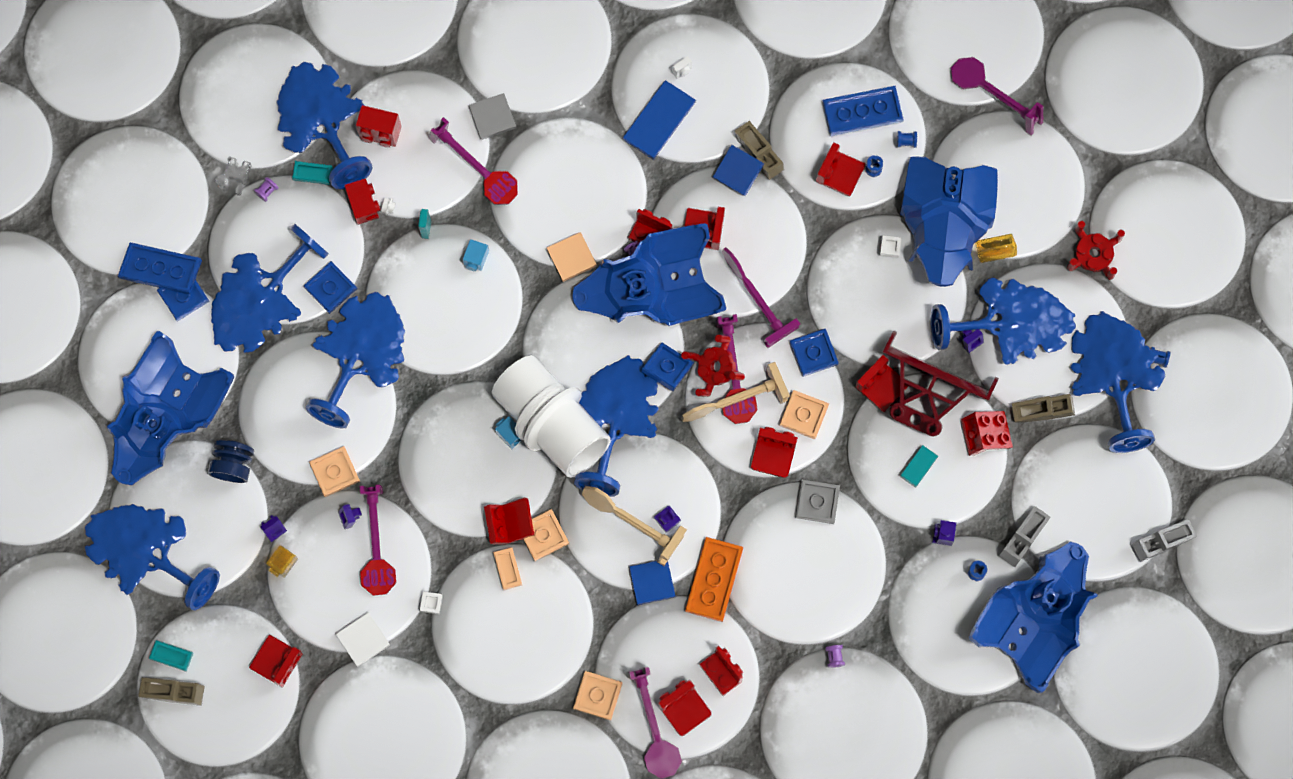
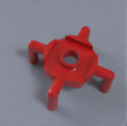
(1098, 242)
(706, 365)

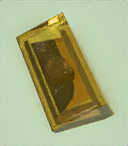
(996, 248)

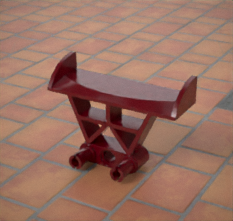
(902, 412)

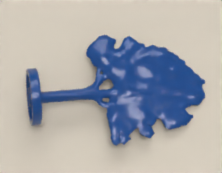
(312, 101)
(247, 307)
(1028, 319)
(369, 335)
(1112, 354)
(618, 398)
(127, 541)

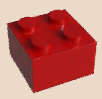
(378, 126)

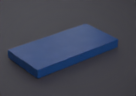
(863, 110)
(659, 119)
(159, 268)

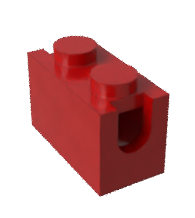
(361, 201)

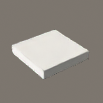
(363, 639)

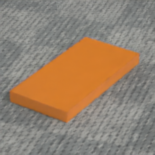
(714, 579)

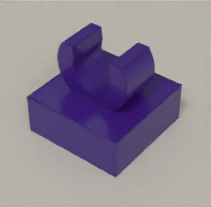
(972, 339)
(348, 516)
(667, 519)
(273, 528)

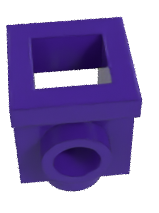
(944, 533)

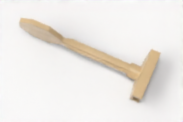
(775, 383)
(603, 503)

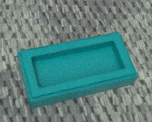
(312, 172)
(424, 223)
(919, 466)
(171, 655)

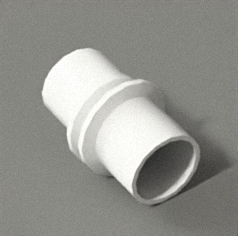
(550, 416)

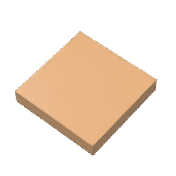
(571, 257)
(804, 414)
(334, 471)
(547, 536)
(598, 695)

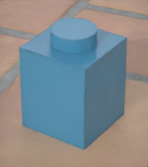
(475, 255)
(506, 431)

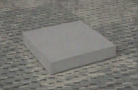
(492, 116)
(818, 501)

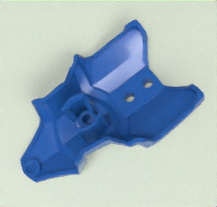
(947, 221)
(644, 281)
(153, 413)
(1045, 610)

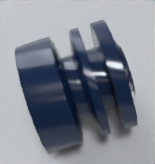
(231, 456)

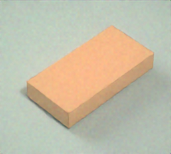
(507, 568)

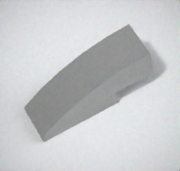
(1024, 536)
(1164, 540)

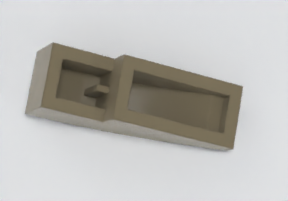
(760, 149)
(1043, 408)
(171, 691)

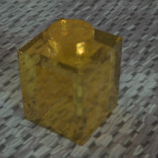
(281, 562)

